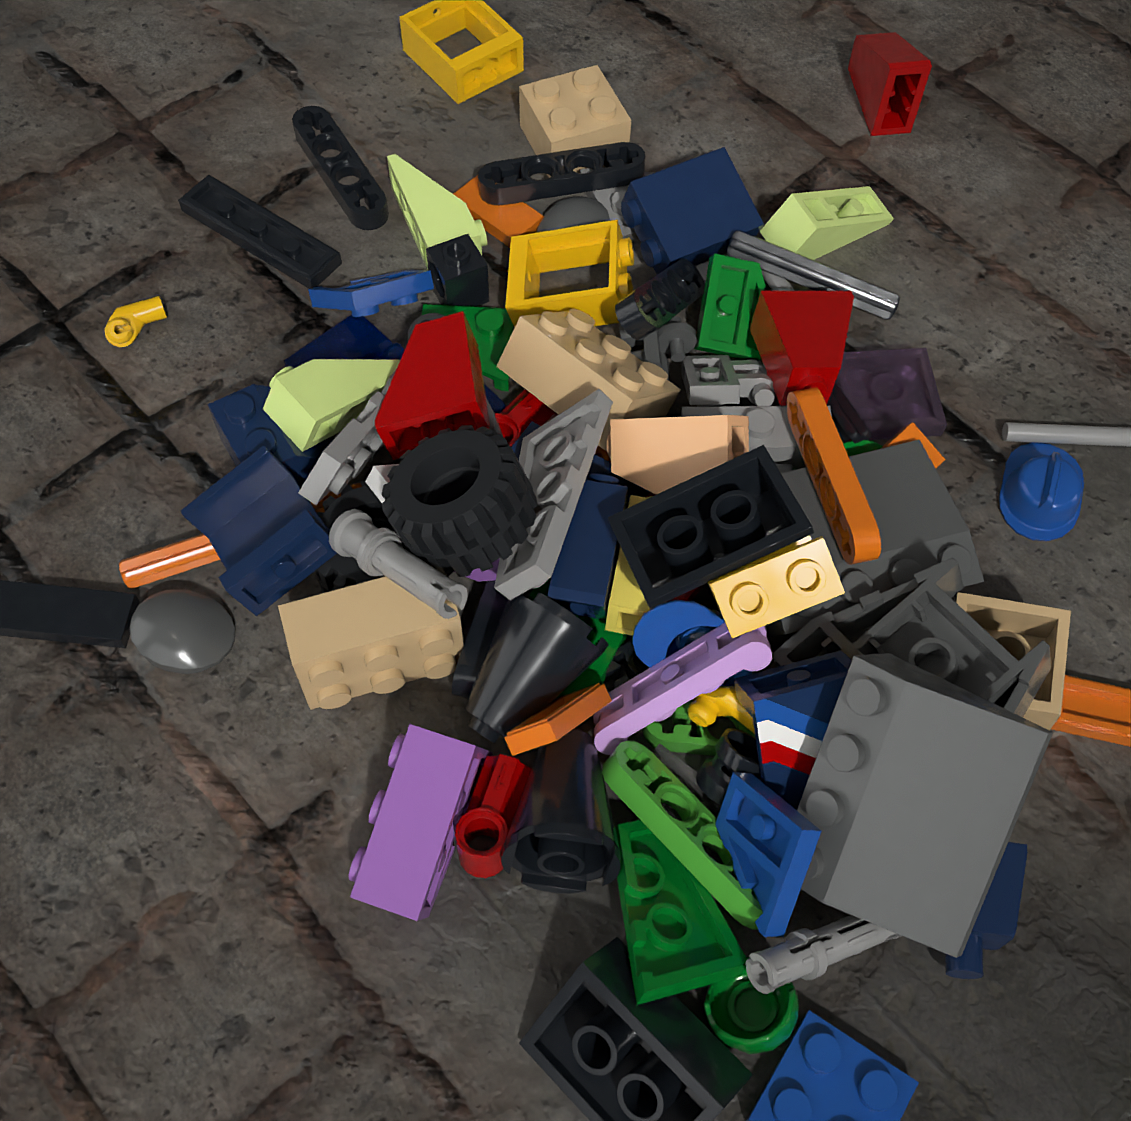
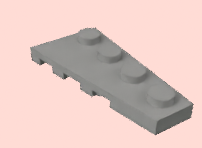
(556, 465)

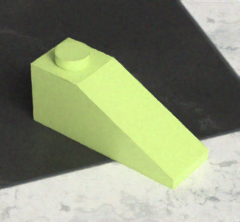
(430, 209)
(825, 220)
(324, 396)

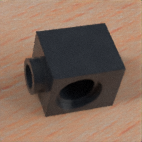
(458, 272)

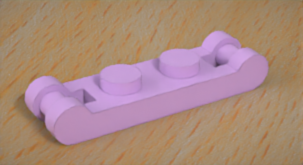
(676, 680)

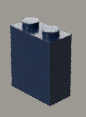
(689, 210)

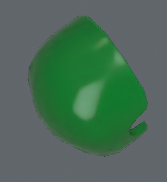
(749, 1018)

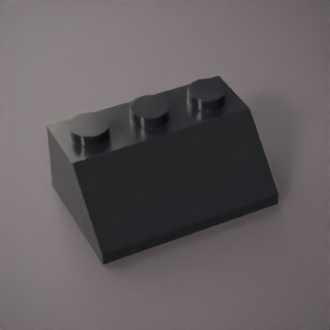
(709, 526)
(631, 1057)

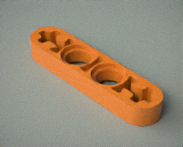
(833, 477)

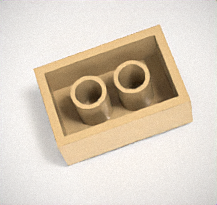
(568, 358)
(367, 641)

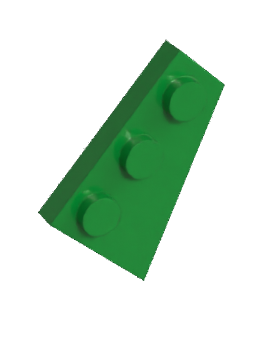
(670, 921)

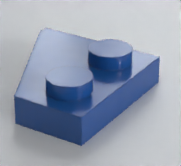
(366, 293)
(768, 848)

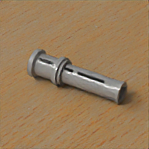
(382, 553)

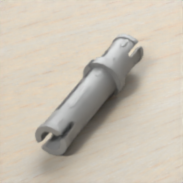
(809, 952)

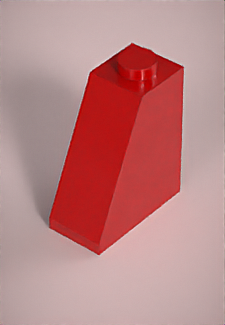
(888, 81)
(802, 338)
(434, 386)

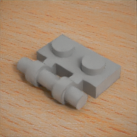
(719, 381)

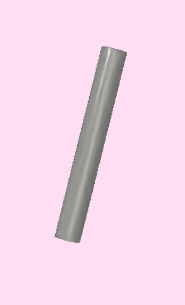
(1066, 434)

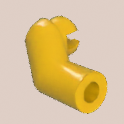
(129, 320)
(719, 703)

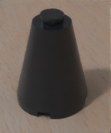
(528, 664)
(564, 820)

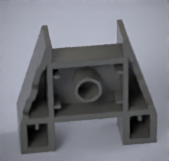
(931, 632)

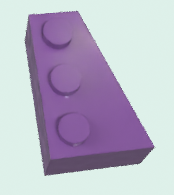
(415, 822)

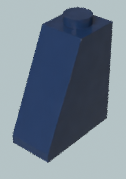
(590, 550)

